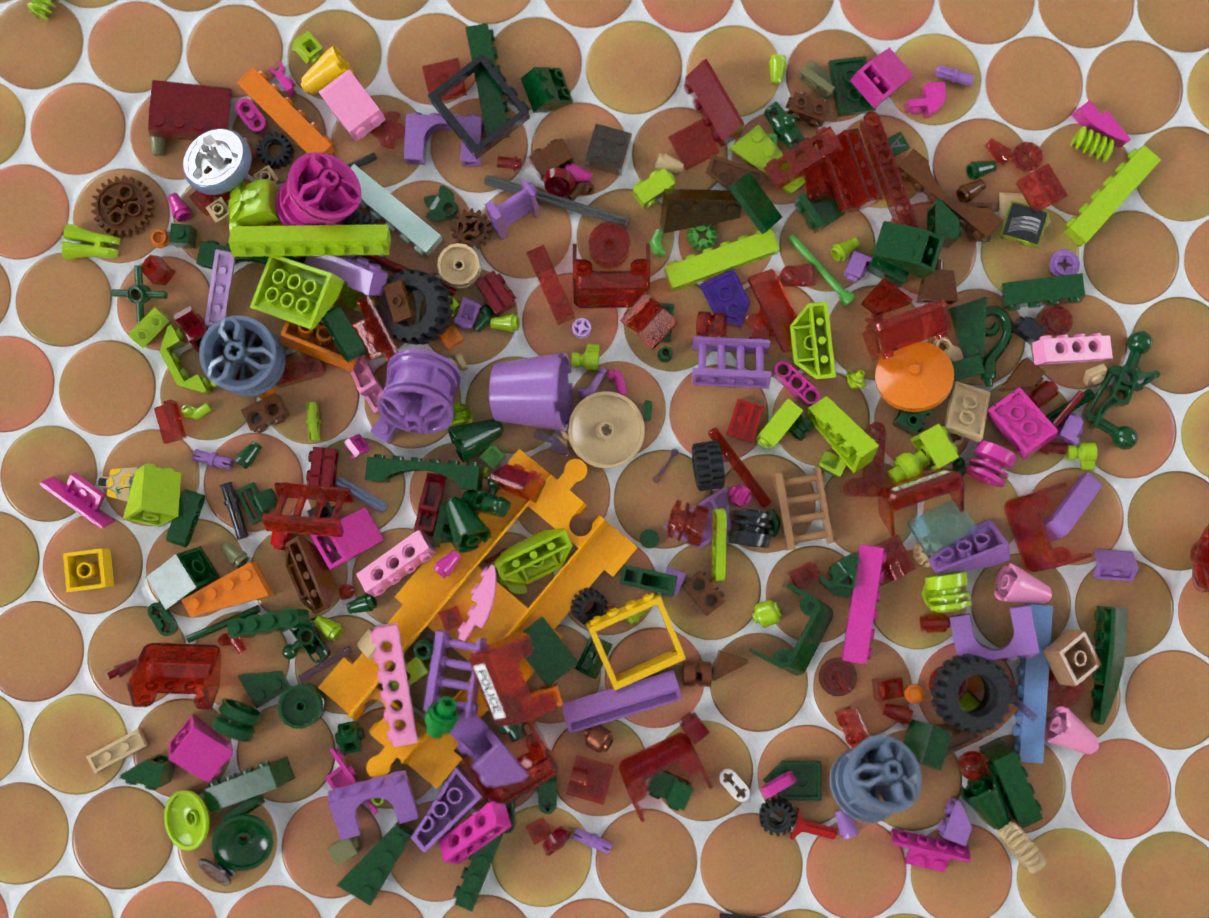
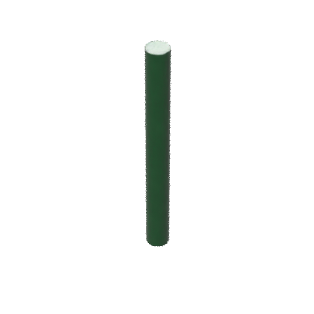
(222, 624)

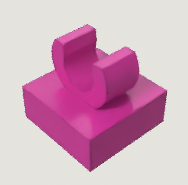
(357, 446)

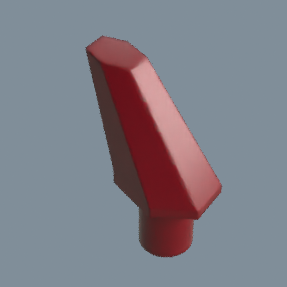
(121, 669)

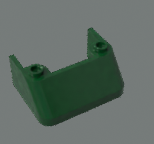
(805, 648)

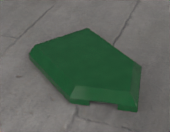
(808, 779)

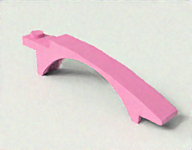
(366, 381)

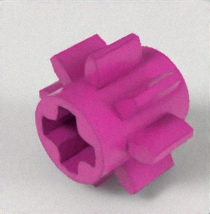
(739, 495)

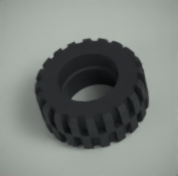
(436, 314)
(995, 698)

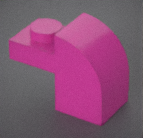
(932, 99)

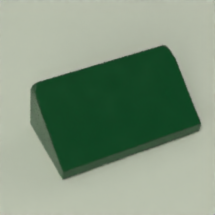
(590, 661)

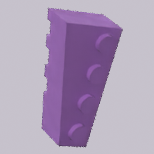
(354, 270)

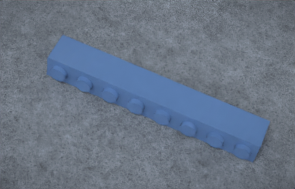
(1033, 690)

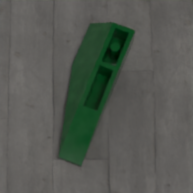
(1110, 648)

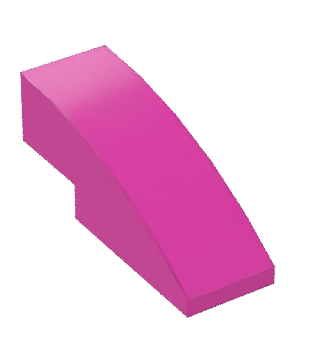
(1104, 124)

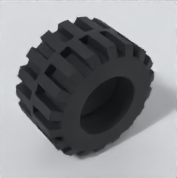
(708, 465)

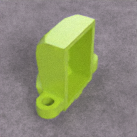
(253, 204)

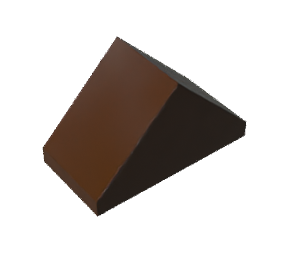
(726, 663)

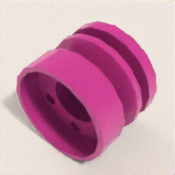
(992, 461)

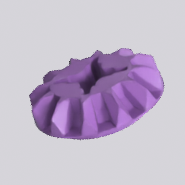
(1070, 259)

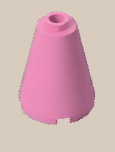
(1020, 587)
(1069, 732)

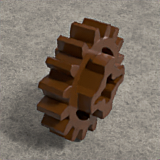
(475, 223)

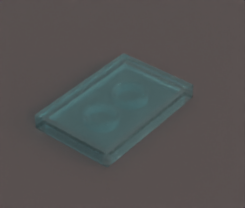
(941, 527)

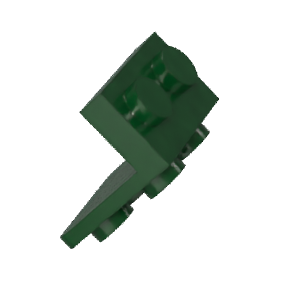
(819, 212)

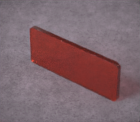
(774, 305)

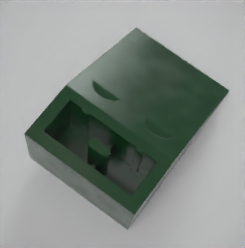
(908, 248)

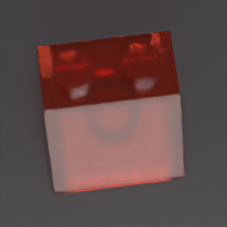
(519, 481)

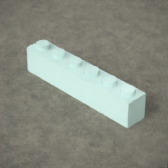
(397, 215)

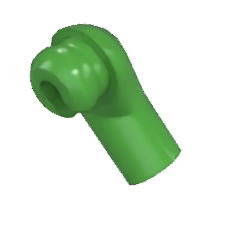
(655, 244)

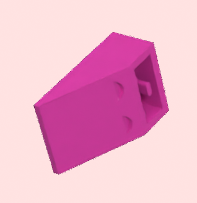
(881, 77)
(358, 536)

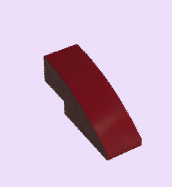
(430, 504)

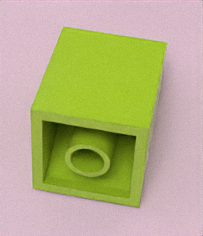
(153, 496)

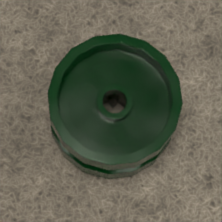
(291, 710)
(236, 720)

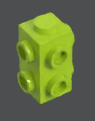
(652, 189)

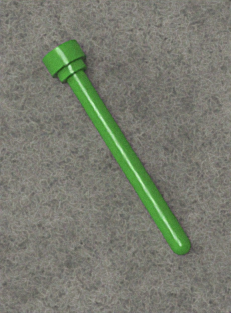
(845, 296)

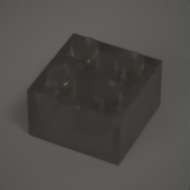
(608, 149)

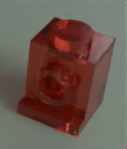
(157, 270)
(800, 582)

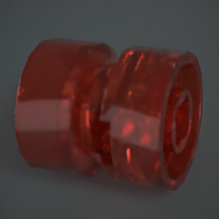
(711, 324)

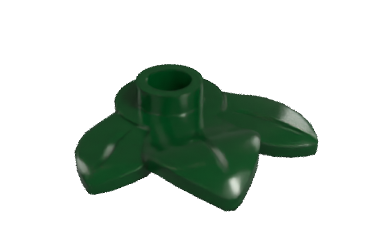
(439, 205)

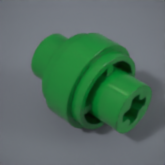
(441, 717)

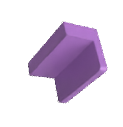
(1115, 565)

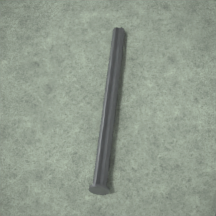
(559, 202)

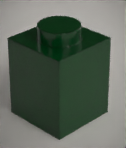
(183, 236)

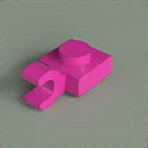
(287, 83)

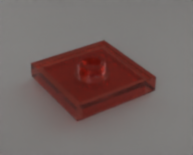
(438, 73)

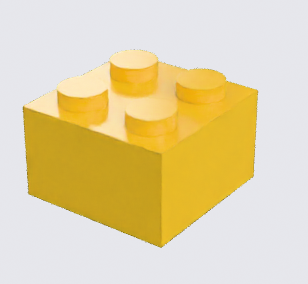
(88, 570)

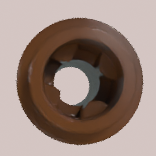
(970, 190)

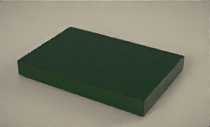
(847, 97)
(755, 202)
(549, 654)

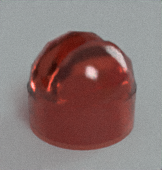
(345, 591)

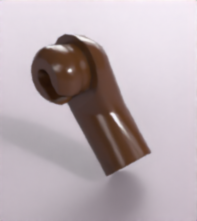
(581, 189)

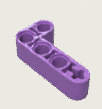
(1072, 506)

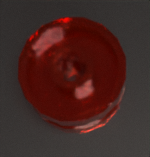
(612, 234)

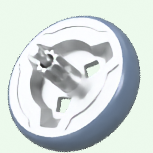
(202, 155)

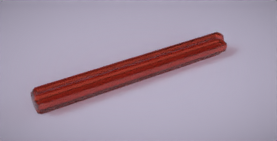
(740, 468)

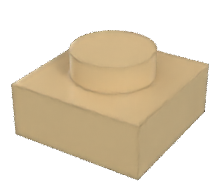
(1095, 375)

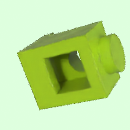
(306, 43)

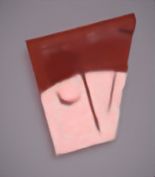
(885, 298)

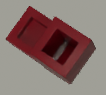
(192, 325)

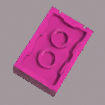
(1022, 423)

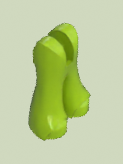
(73, 250)

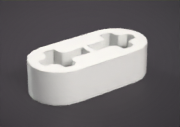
(737, 781)

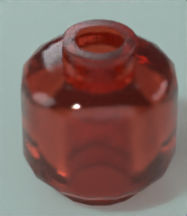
(972, 765)

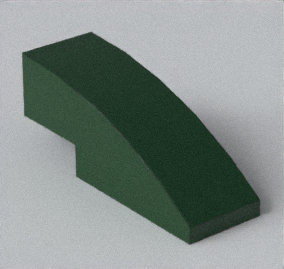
(648, 580)

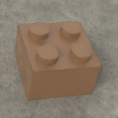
(1072, 657)

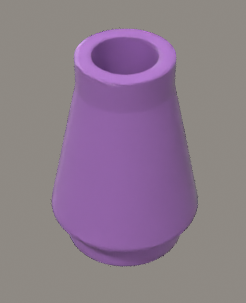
(846, 825)

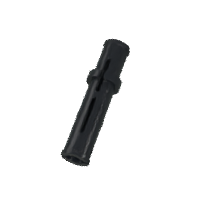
(241, 532)

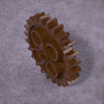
(129, 221)

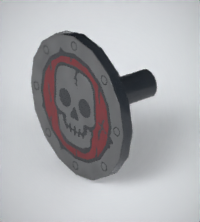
(216, 871)

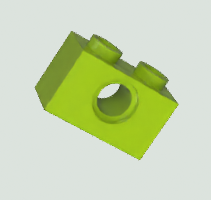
(149, 327)

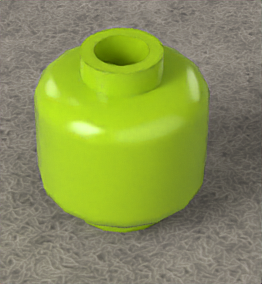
(767, 613)

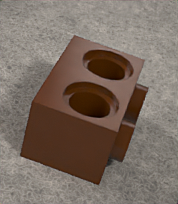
(264, 408)
(699, 596)

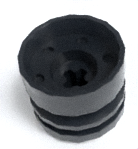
(750, 528)

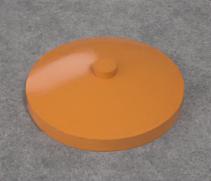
(915, 377)

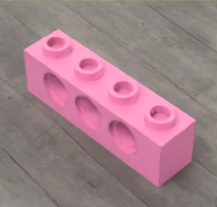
(1072, 350)
(386, 564)

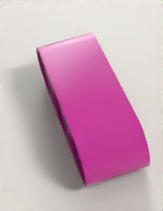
(805, 385)

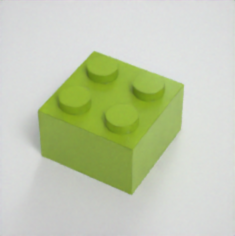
(935, 446)

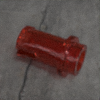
(509, 162)

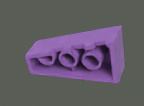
(451, 805)

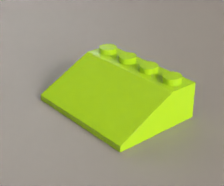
(296, 292)

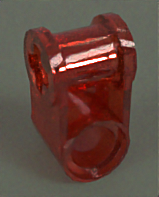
(800, 276)

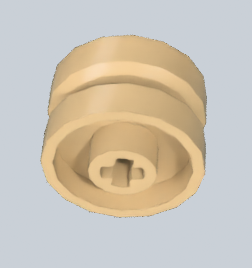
(462, 256)

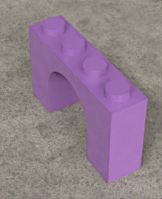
(421, 127)
(1022, 643)
(391, 787)

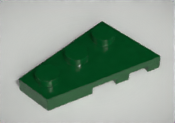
(970, 326)

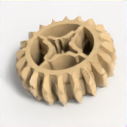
(1022, 847)

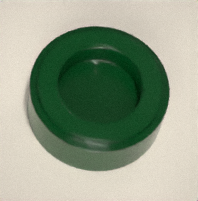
(649, 538)

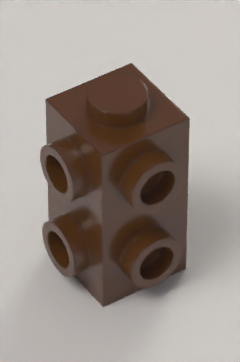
(808, 109)

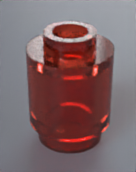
(1044, 393)
(934, 622)

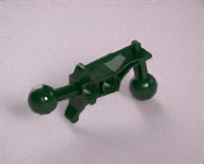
(1124, 436)

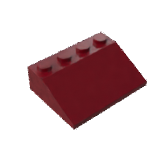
(187, 109)

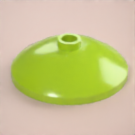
(186, 820)

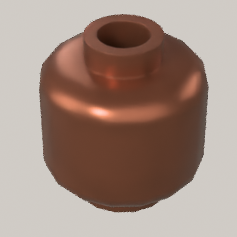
(598, 738)

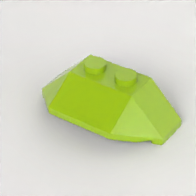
(813, 341)
(534, 556)

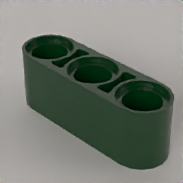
(343, 334)
(183, 526)

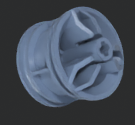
(222, 336)
(892, 774)

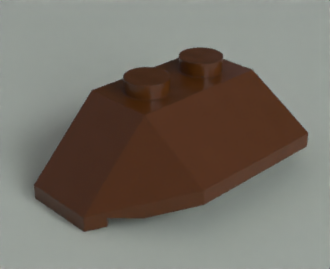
(309, 574)

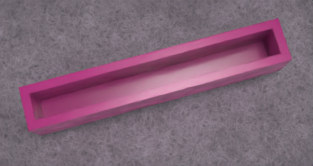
(862, 604)

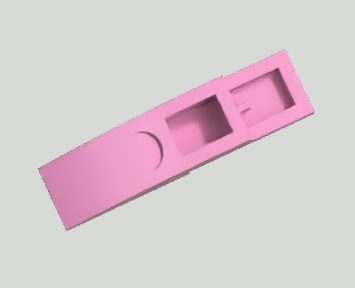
(484, 595)

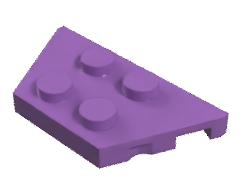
(715, 501)

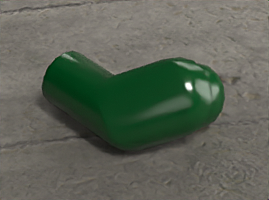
(773, 532)

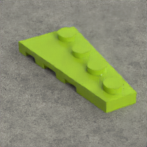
(759, 149)

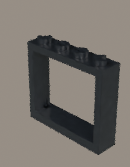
(478, 150)

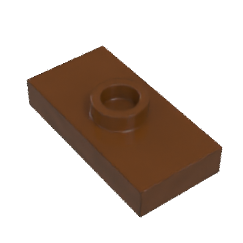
(398, 301)

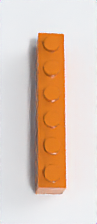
(283, 113)

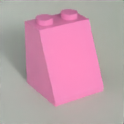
(352, 105)

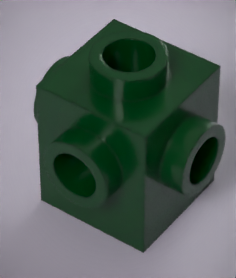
(349, 737)

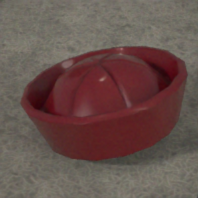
(558, 182)
(556, 840)

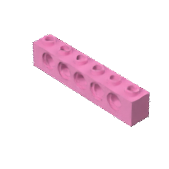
(408, 733)

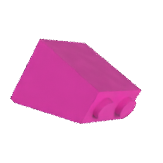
(199, 749)

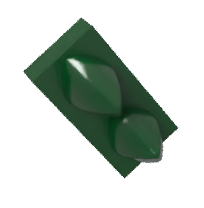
(441, 534)

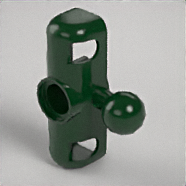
(783, 125)
(487, 502)
(315, 645)

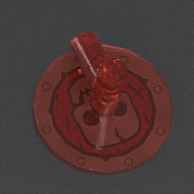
(837, 677)

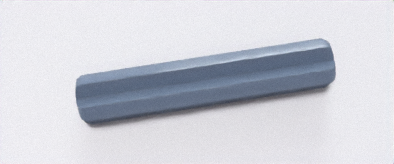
(362, 495)

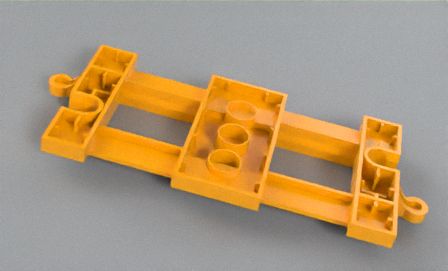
(427, 593)

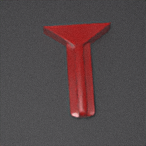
(811, 828)

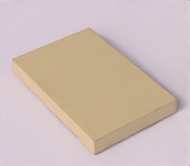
(967, 411)

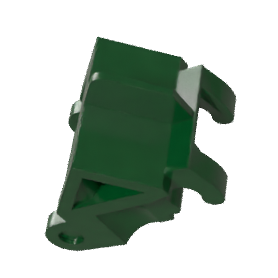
(842, 576)

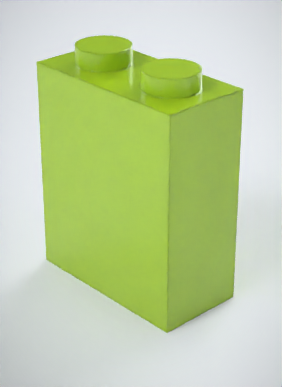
(778, 425)

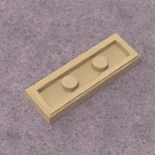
(117, 750)

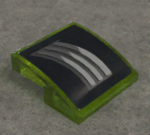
(1024, 225)

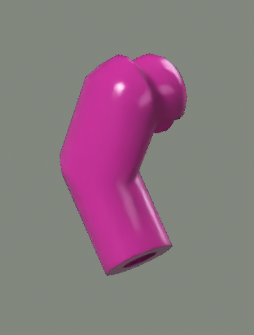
(620, 381)

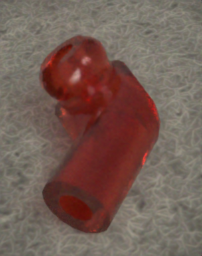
(224, 640)

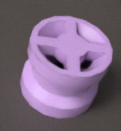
(582, 324)

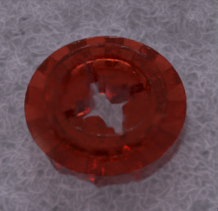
(1035, 158)
(1065, 320)

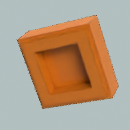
(451, 337)

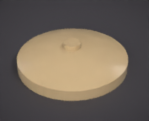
(606, 430)

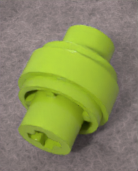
(908, 466)

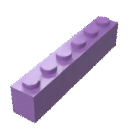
(626, 701)

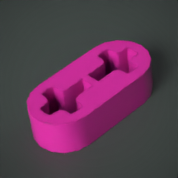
(778, 784)

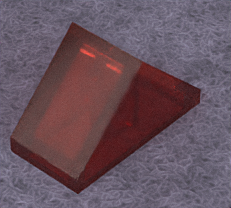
(887, 688)

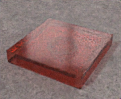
(693, 144)

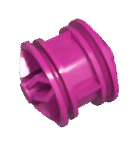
(314, 188)

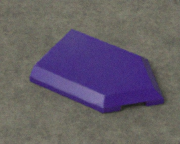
(727, 296)

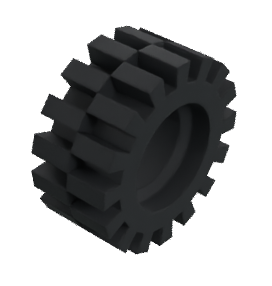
(270, 140)
(359, 218)
(583, 599)
(777, 827)

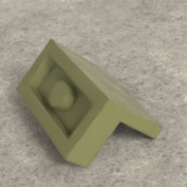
(817, 79)

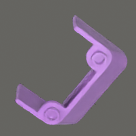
(488, 751)

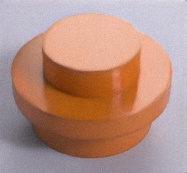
(160, 238)
(914, 693)

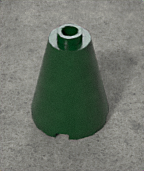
(474, 437)
(465, 526)
(987, 800)

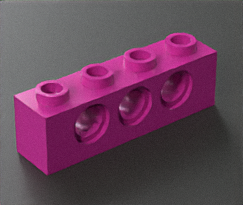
(474, 833)

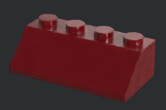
(713, 103)

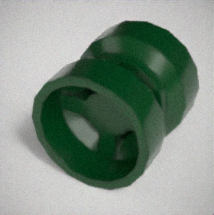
(802, 426)

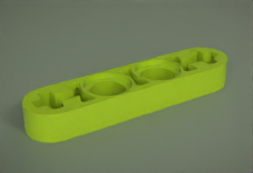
(719, 526)

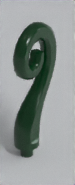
(992, 357)

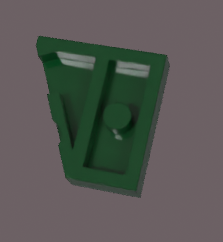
(264, 686)

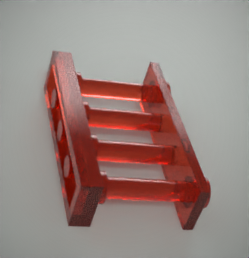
(308, 525)

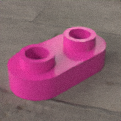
(252, 116)

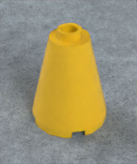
(325, 71)

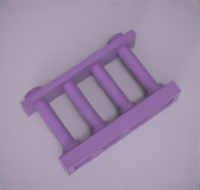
(512, 209)
(729, 377)
(440, 661)

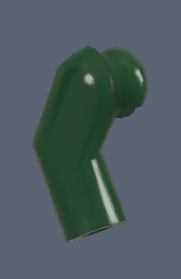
(484, 320)
(959, 465)

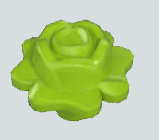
(856, 379)

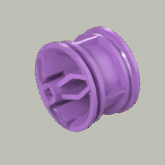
(419, 391)

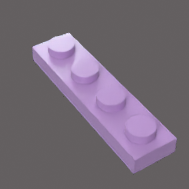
(220, 287)

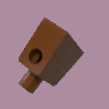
(938, 286)

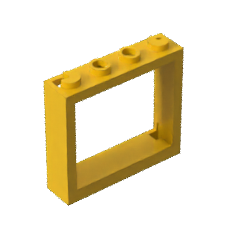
(648, 667)

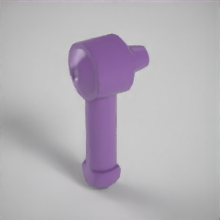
(594, 385)

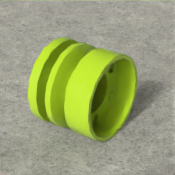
(948, 591)

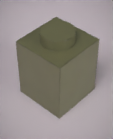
(344, 849)

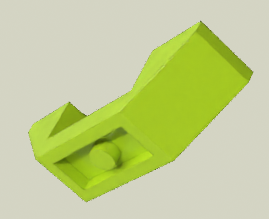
(173, 340)

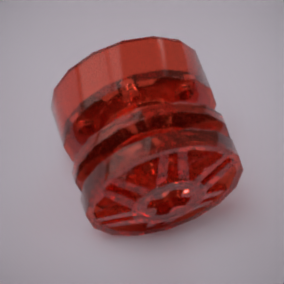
(687, 523)

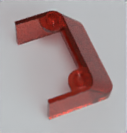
(610, 288)
(907, 329)
(1030, 532)
(655, 760)
(537, 763)

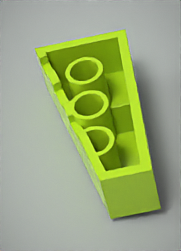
(842, 434)

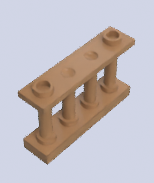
(787, 520)

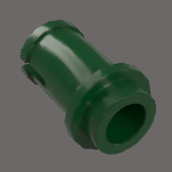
(661, 357)

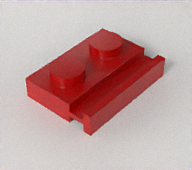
(744, 420)

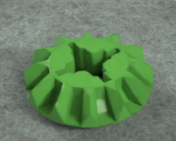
(711, 235)

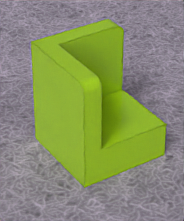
(832, 464)

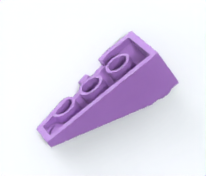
(976, 551)

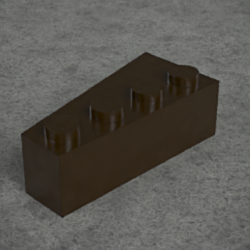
(696, 208)

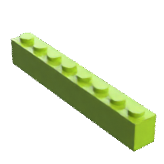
(309, 240)

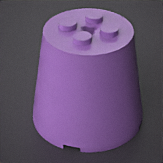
(532, 391)

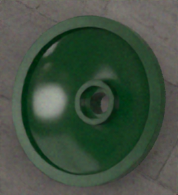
(239, 852)

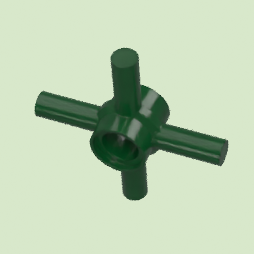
(146, 293)

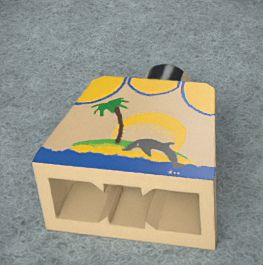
(118, 482)

